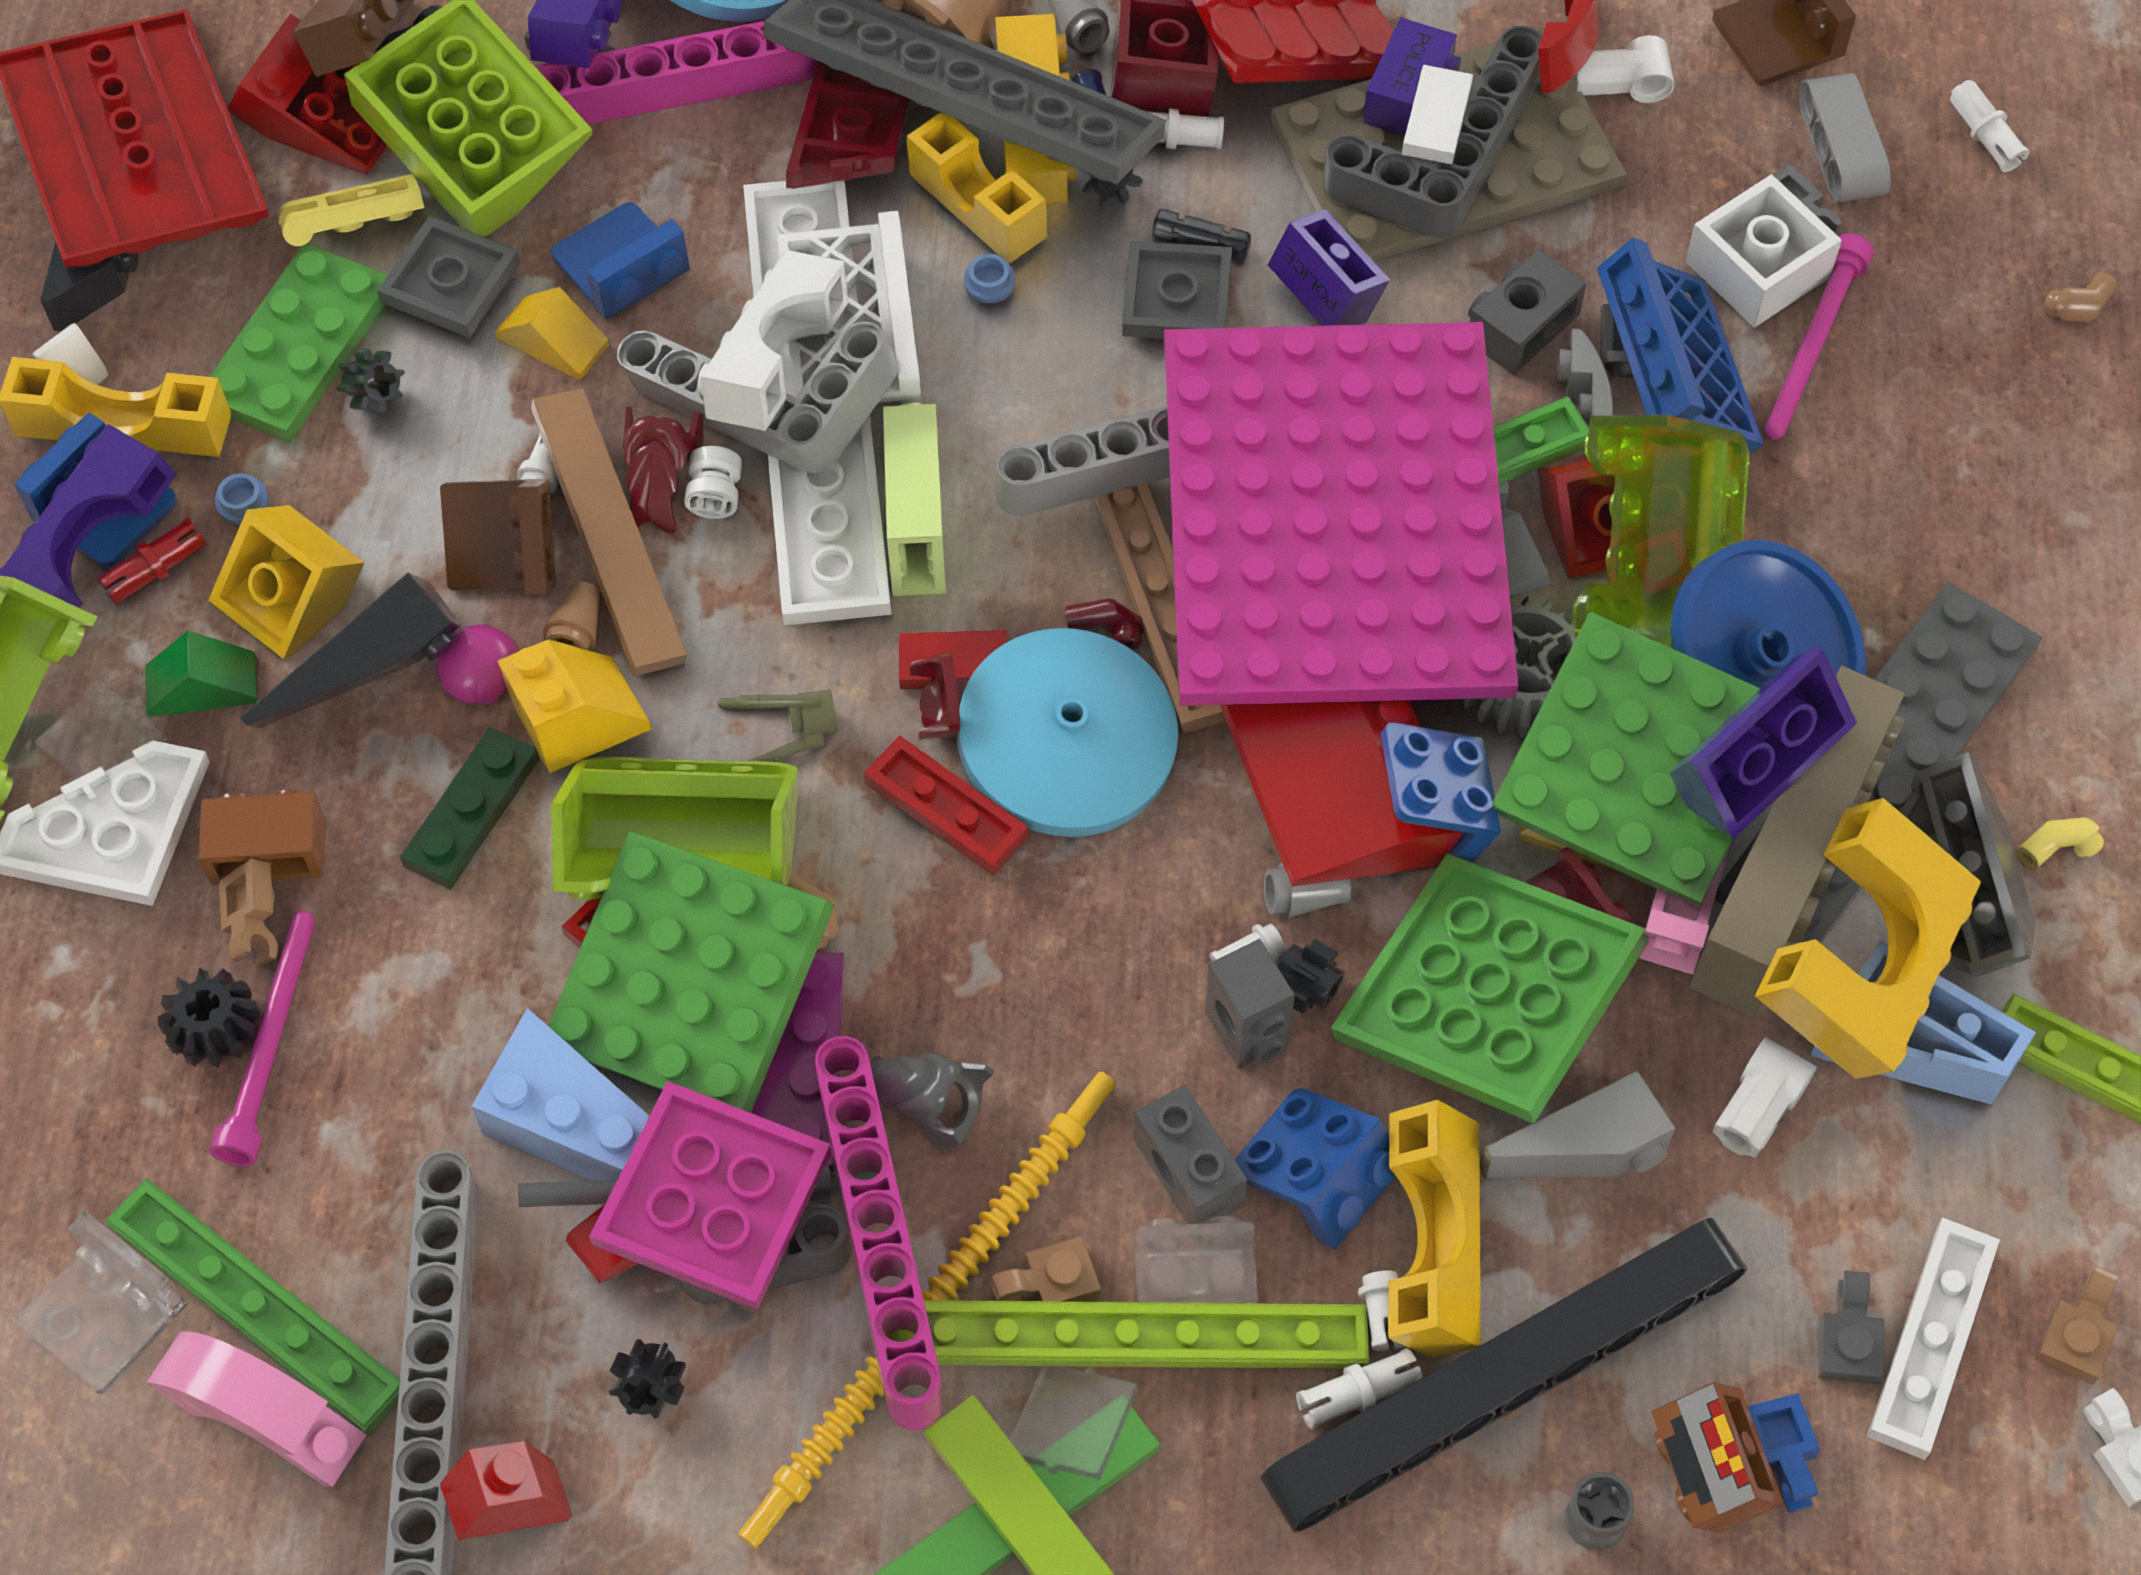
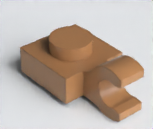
(244, 904)
(1053, 1274)
(2078, 1335)

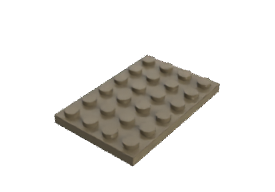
(1548, 161)

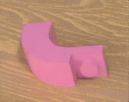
(1679, 929)
(259, 1400)

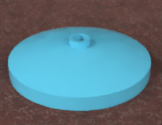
(1067, 731)

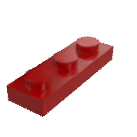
(946, 805)

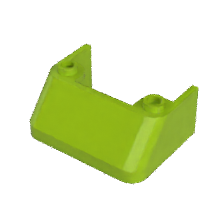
(32, 635)

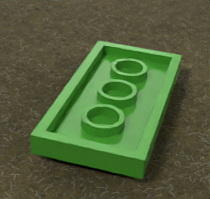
(298, 339)

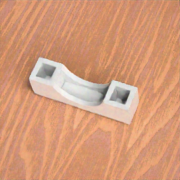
(795, 301)

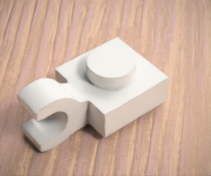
(2122, 1451)

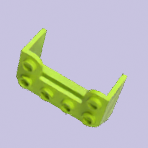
(708, 807)

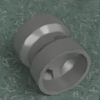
(1605, 1499)

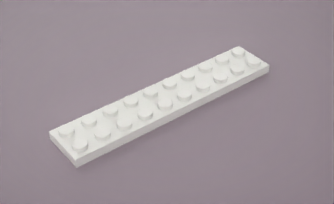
(829, 519)

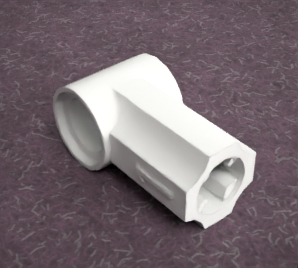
(1638, 69)
(1768, 1088)

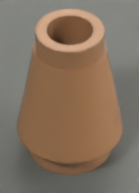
(576, 617)

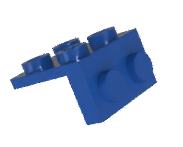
(622, 258)
(110, 539)
(1442, 784)
(1322, 1161)

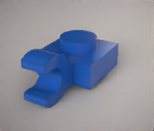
(1788, 1445)

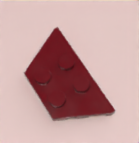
(846, 130)

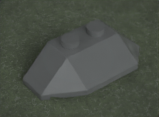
(1963, 818)

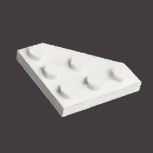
(110, 827)

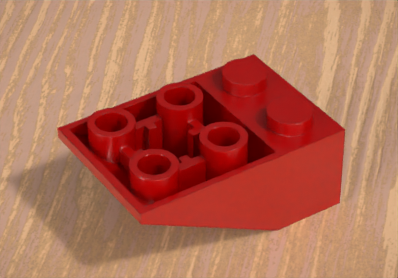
(302, 110)

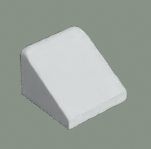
(76, 352)

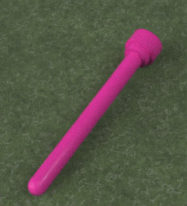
(1851, 261)
(238, 1137)

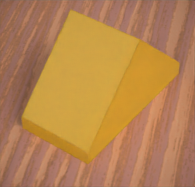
(554, 332)

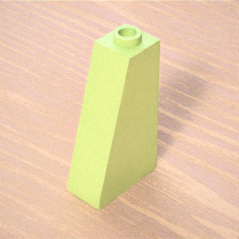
(913, 500)

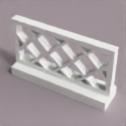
(891, 298)

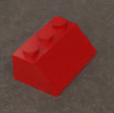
(1577, 513)

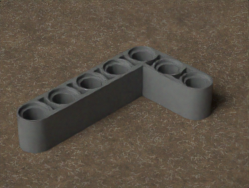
(1437, 194)

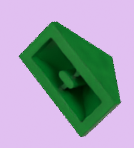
(200, 676)

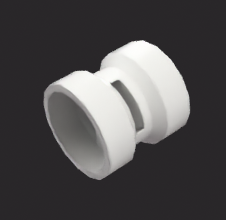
(712, 486)

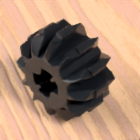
(187, 1021)

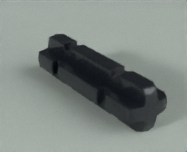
(1200, 232)

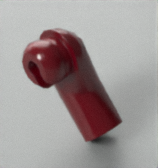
(1111, 616)

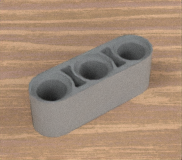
(1844, 137)

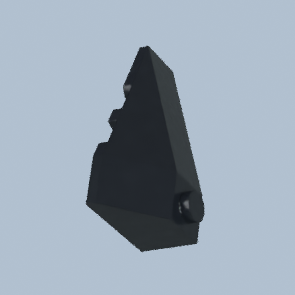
(384, 638)

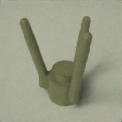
(807, 713)

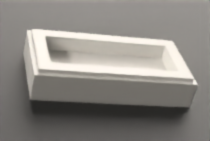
(1437, 114)

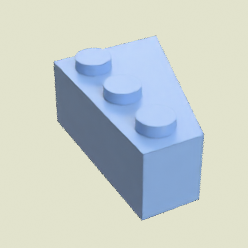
(1958, 1041)
(557, 1105)

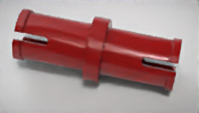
(152, 561)

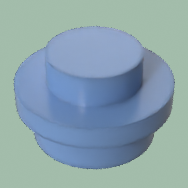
(989, 279)
(239, 494)

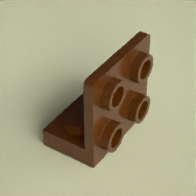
(1785, 35)
(498, 535)

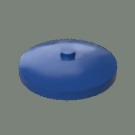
(1761, 608)

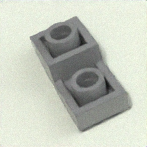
(1584, 377)

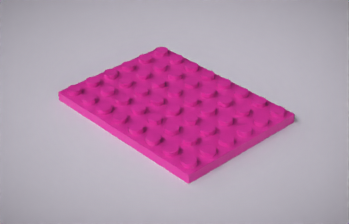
(1336, 515)

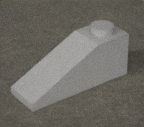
(1590, 1138)

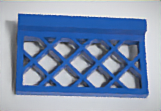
(1655, 339)

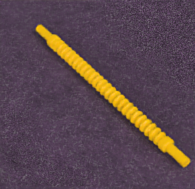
(1065, 1132)

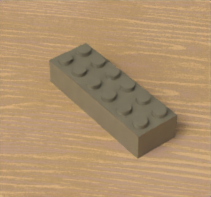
(1787, 865)

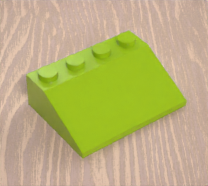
(467, 115)

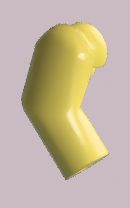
(2056, 834)

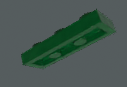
(469, 808)

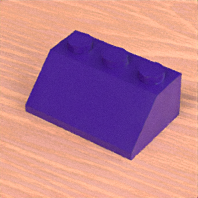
(1765, 744)

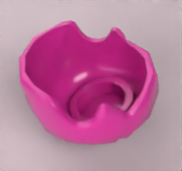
(471, 666)

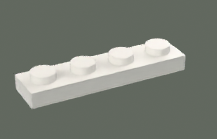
(1933, 1339)

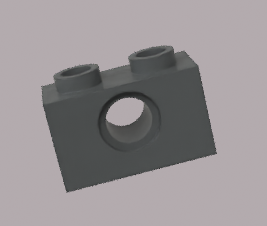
(1527, 309)
(1249, 1004)
(1189, 1157)

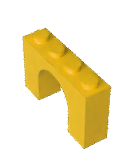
(1923, 904)

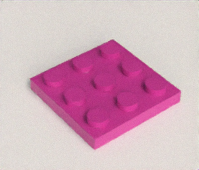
(711, 1195)

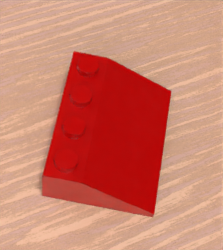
(1329, 789)

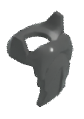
(920, 1090)

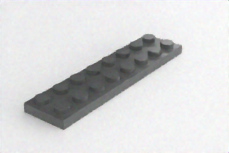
(970, 83)
(1952, 677)

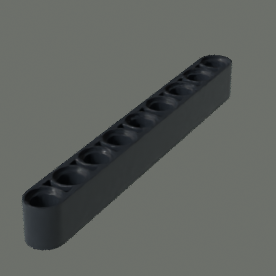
(1502, 1375)

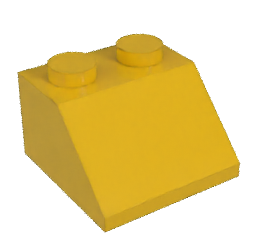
(284, 578)
(571, 701)

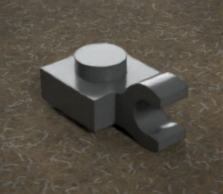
(1849, 1341)

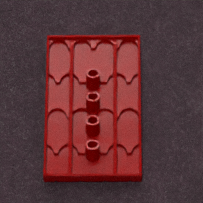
(1296, 38)
(129, 138)

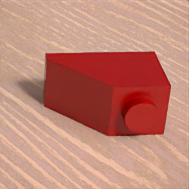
(503, 1490)

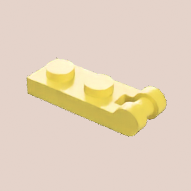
(349, 208)

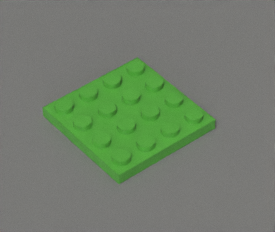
(1605, 754)
(689, 972)
(1490, 986)

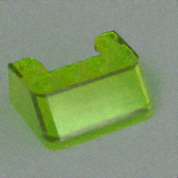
(1671, 507)

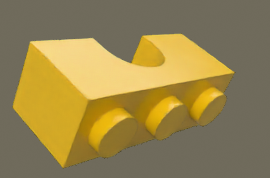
(1000, 211)

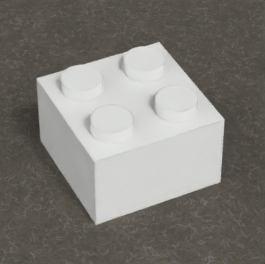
(1763, 250)

